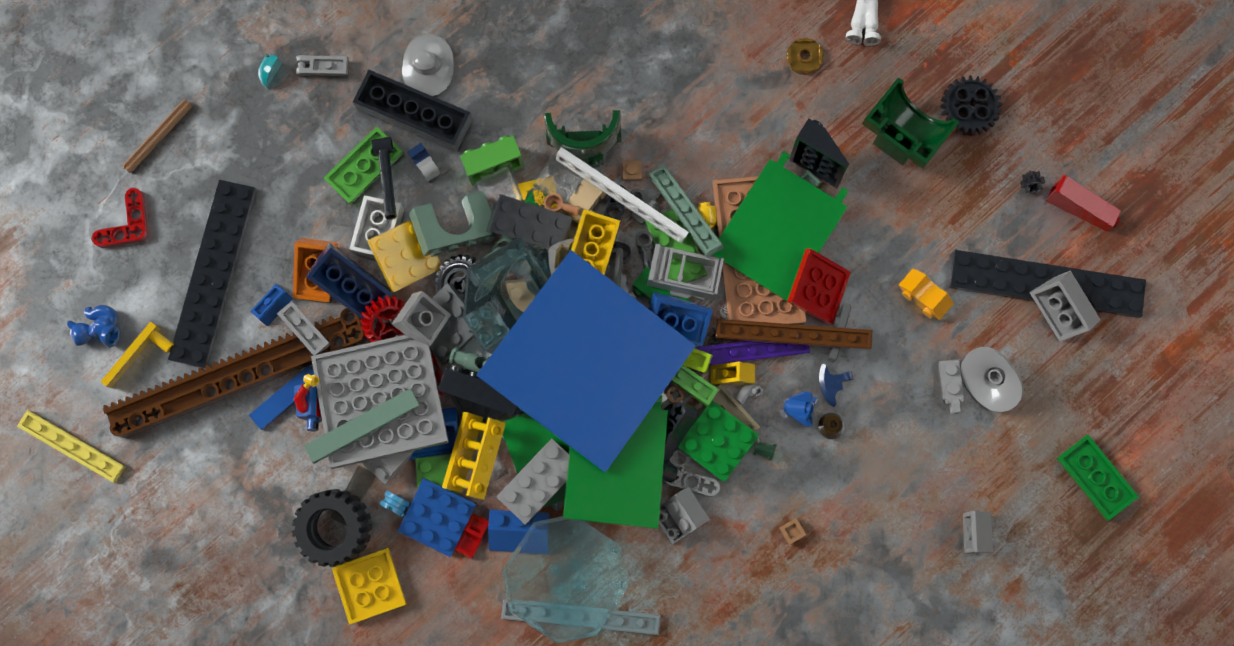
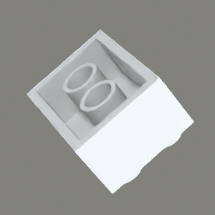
(372, 223)

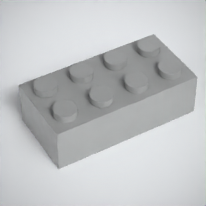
(536, 482)

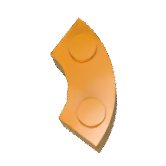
(926, 294)

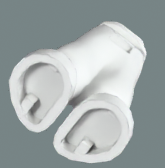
(864, 17)

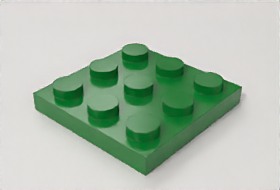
(718, 441)

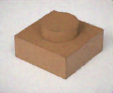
(632, 171)
(792, 531)

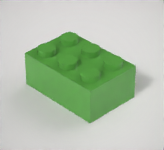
(491, 158)

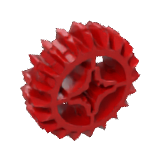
(393, 307)

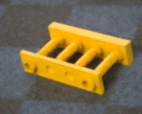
(462, 454)

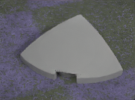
(558, 253)

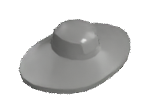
(428, 64)
(992, 379)

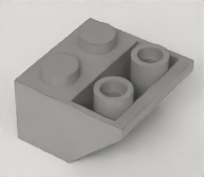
(681, 515)

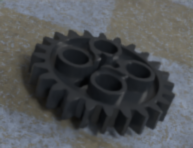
(969, 89)

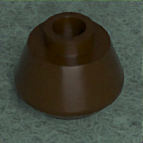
(827, 425)

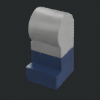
(424, 162)

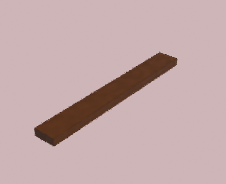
(794, 334)

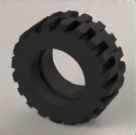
(308, 535)

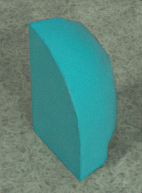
(268, 69)

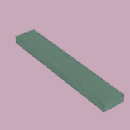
(686, 211)
(361, 426)

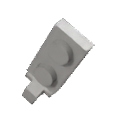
(951, 384)

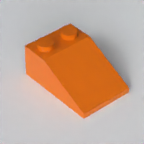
(305, 254)

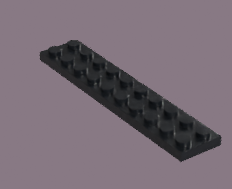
(212, 274)
(1018, 278)

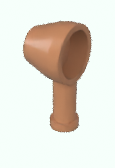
(557, 199)

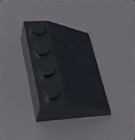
(819, 154)

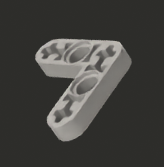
(684, 475)

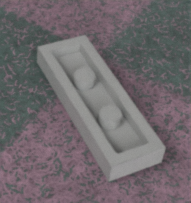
(303, 328)

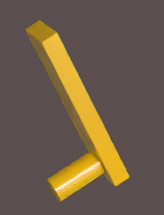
(150, 333)

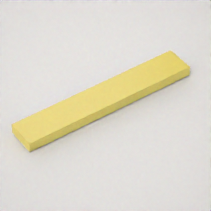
(71, 446)

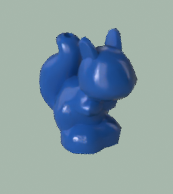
(102, 328)

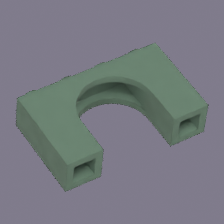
(435, 240)

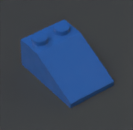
(684, 316)

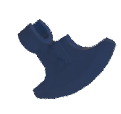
(831, 384)

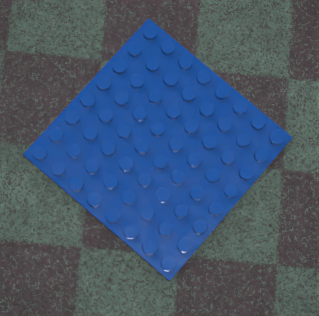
(586, 361)

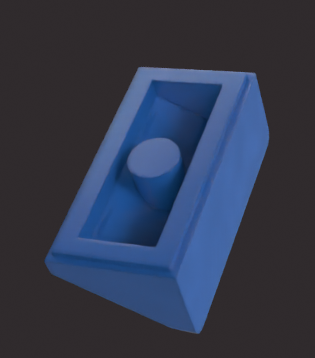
(271, 304)

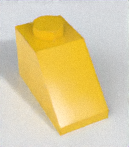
(733, 374)

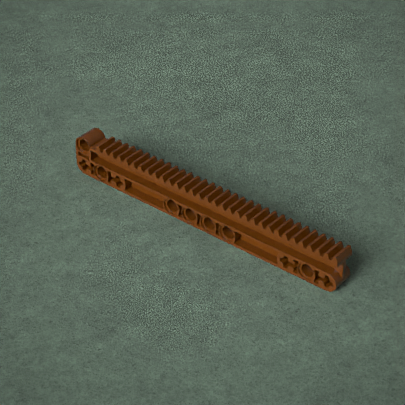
(193, 390)

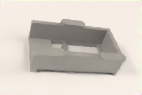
(660, 269)

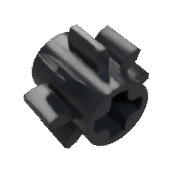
(1032, 182)

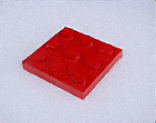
(819, 286)

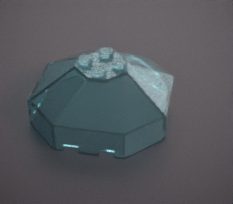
(565, 579)

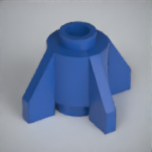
(801, 407)

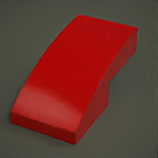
(472, 536)

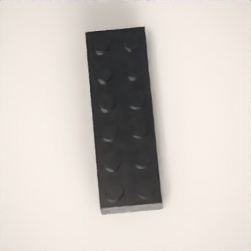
(412, 110)

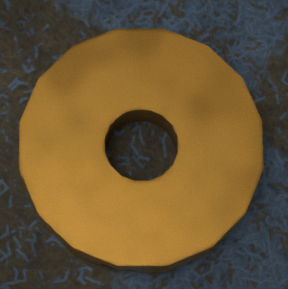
(802, 66)

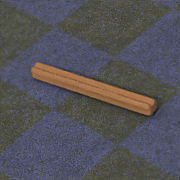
(161, 131)

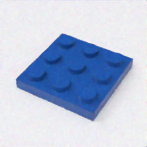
(437, 517)

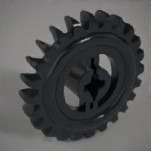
(451, 267)

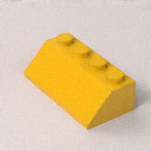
(595, 239)

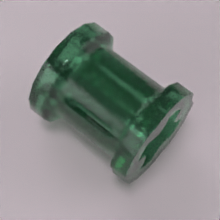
(764, 449)

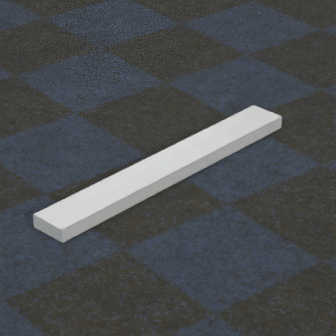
(621, 195)

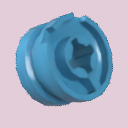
(395, 503)

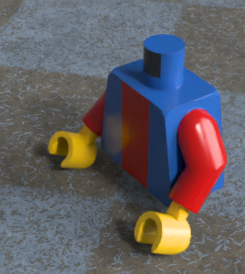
(308, 403)

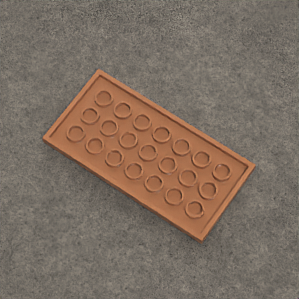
(743, 296)

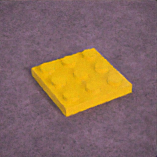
(401, 256)
(369, 586)

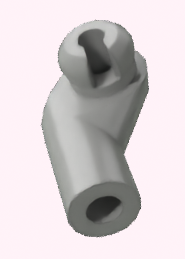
(748, 391)

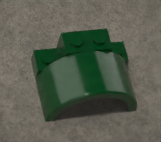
(904, 129)
(585, 145)

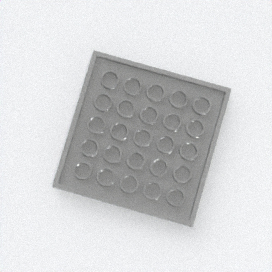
(369, 375)

